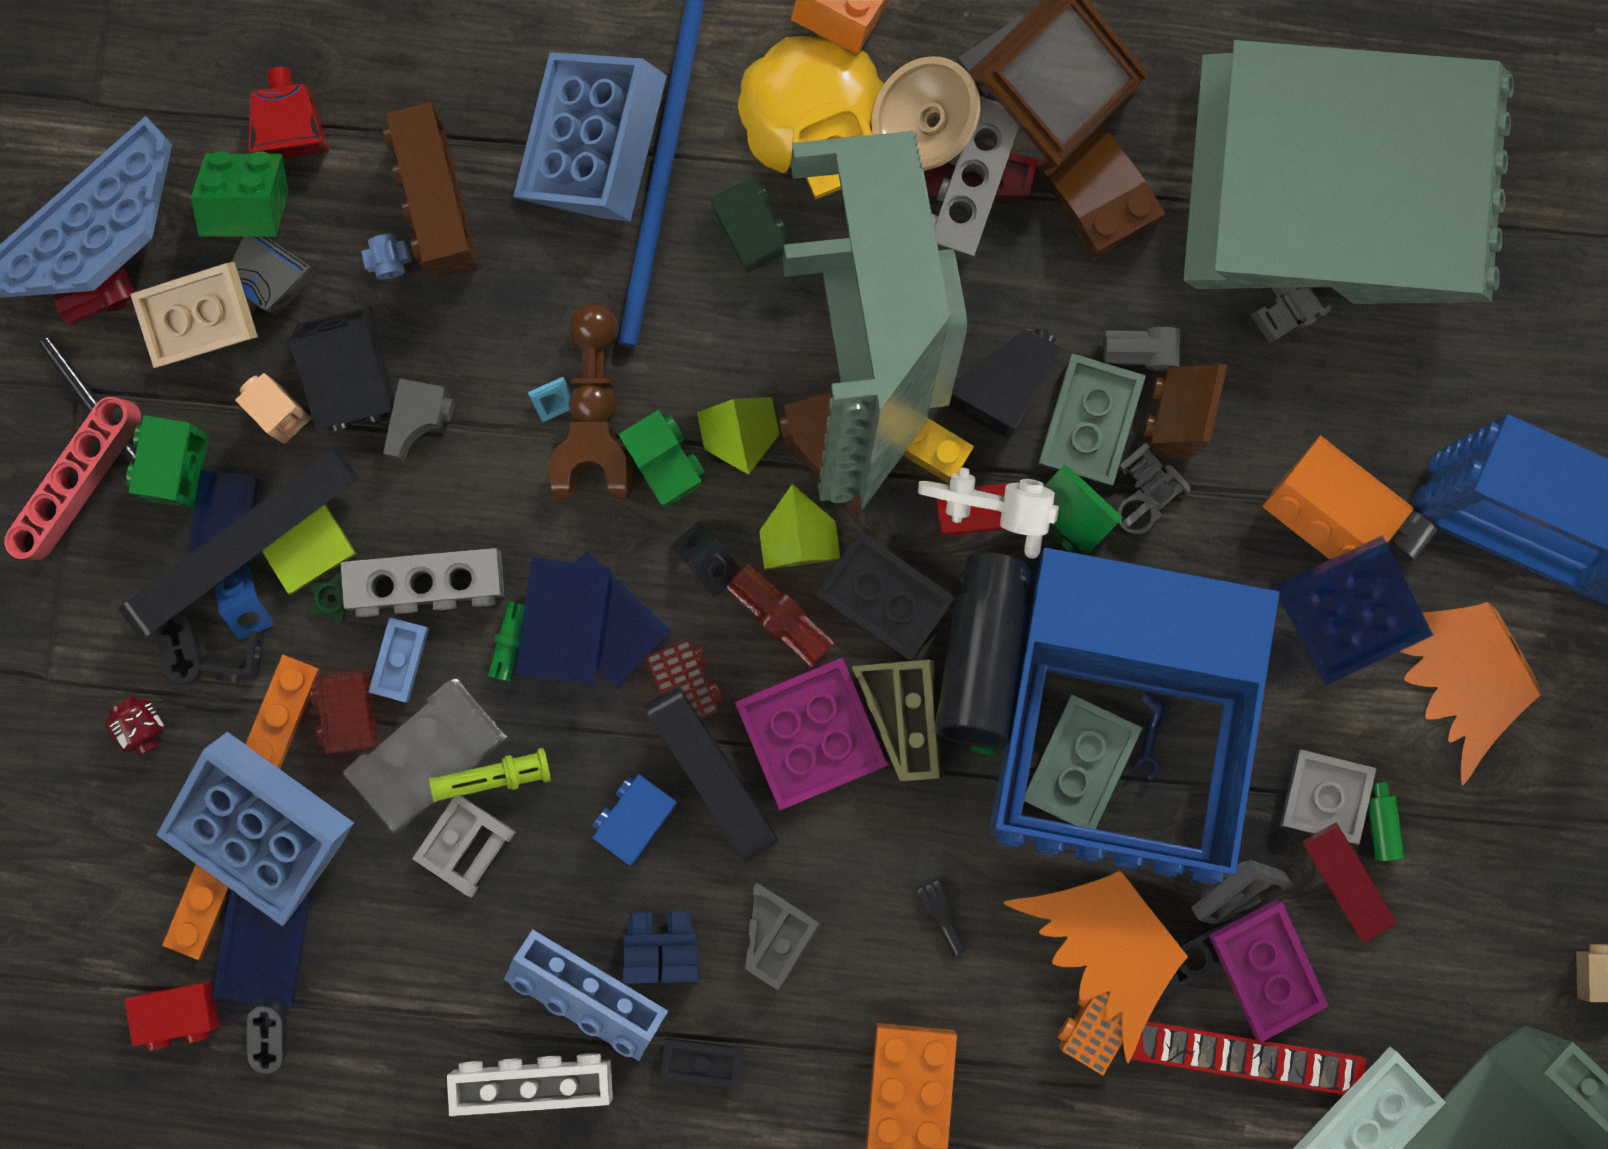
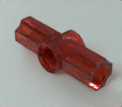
(780, 615)

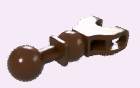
(592, 408)

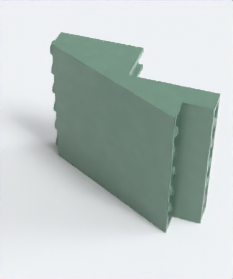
(1349, 173)

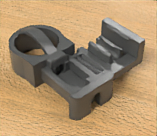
(1295, 305)
(1156, 485)

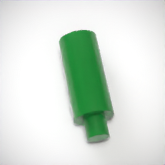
(1385, 824)

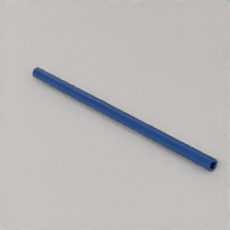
(661, 173)

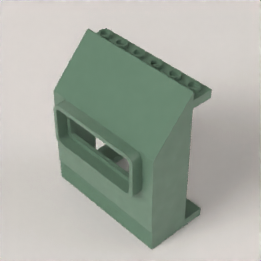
(889, 305)

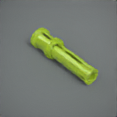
(510, 773)

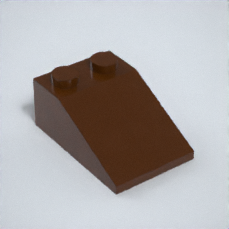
(1104, 195)
(1185, 409)
(806, 429)

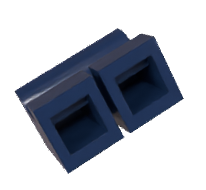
(643, 950)

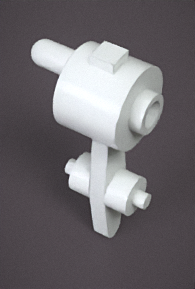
(1025, 506)

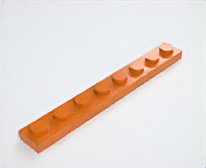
(271, 739)

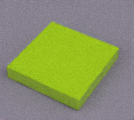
(309, 550)

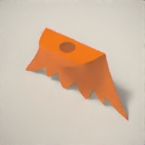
(1477, 677)
(1117, 941)

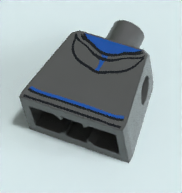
(270, 274)

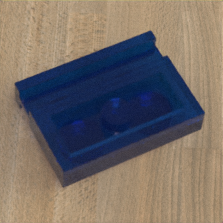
(220, 502)

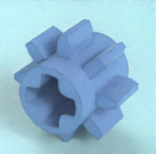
(386, 256)

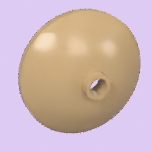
(919, 96)

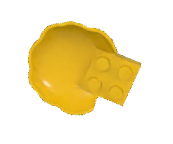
(803, 94)

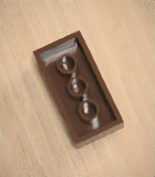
(431, 189)

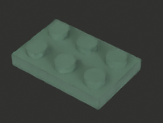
(1092, 419)
(1082, 763)

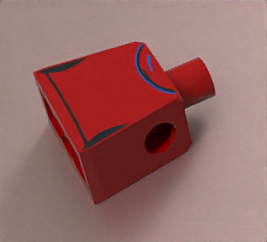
(285, 118)

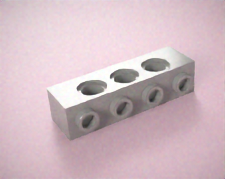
(978, 200)
(362, 576)

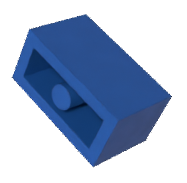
(634, 818)

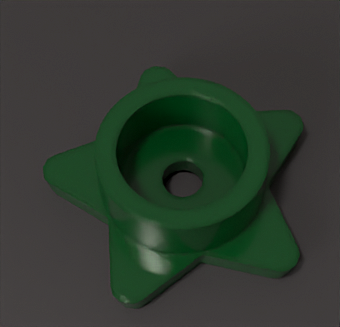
(321, 598)

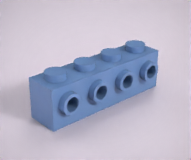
(585, 995)

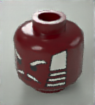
(134, 726)

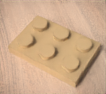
(194, 315)

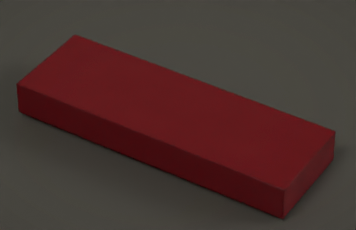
(1349, 882)

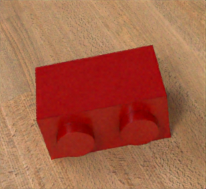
(172, 1014)

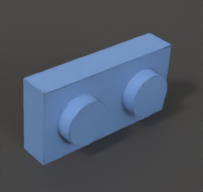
(398, 660)

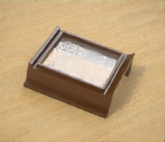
(1060, 76)

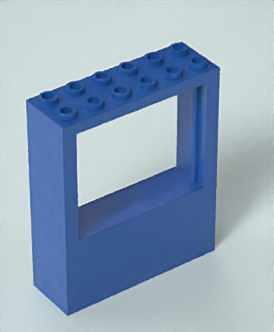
(1524, 501)
(1154, 636)

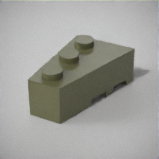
(905, 709)

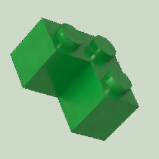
(658, 455)

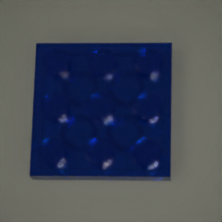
(1353, 610)

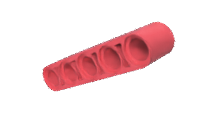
(56, 486)

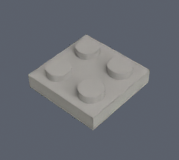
(1327, 792)

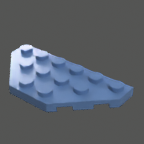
(91, 222)

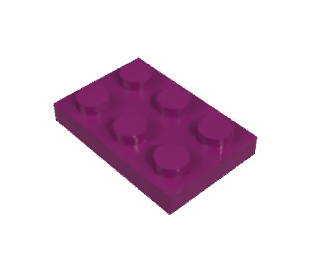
(1268, 970)

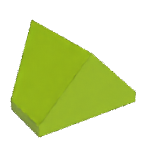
(739, 430)
(798, 533)

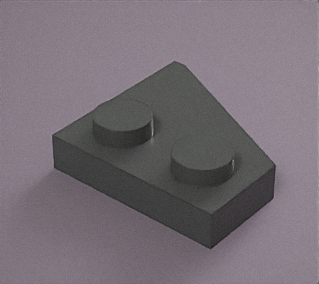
(777, 937)

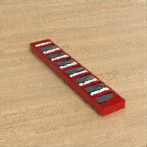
(1248, 1058)

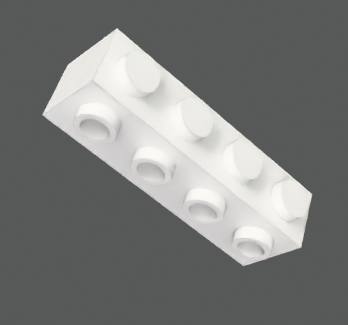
(529, 1087)

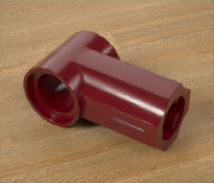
(108, 297)

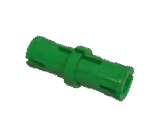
(507, 642)

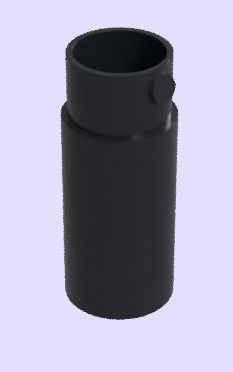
(985, 651)

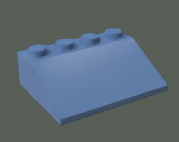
(590, 134)
(254, 827)

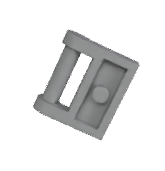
(452, 838)

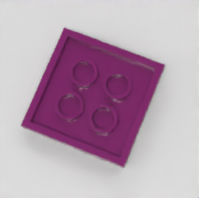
(811, 733)

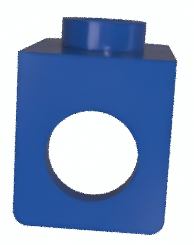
(238, 596)

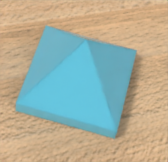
(551, 399)

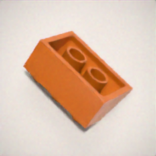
(1335, 502)

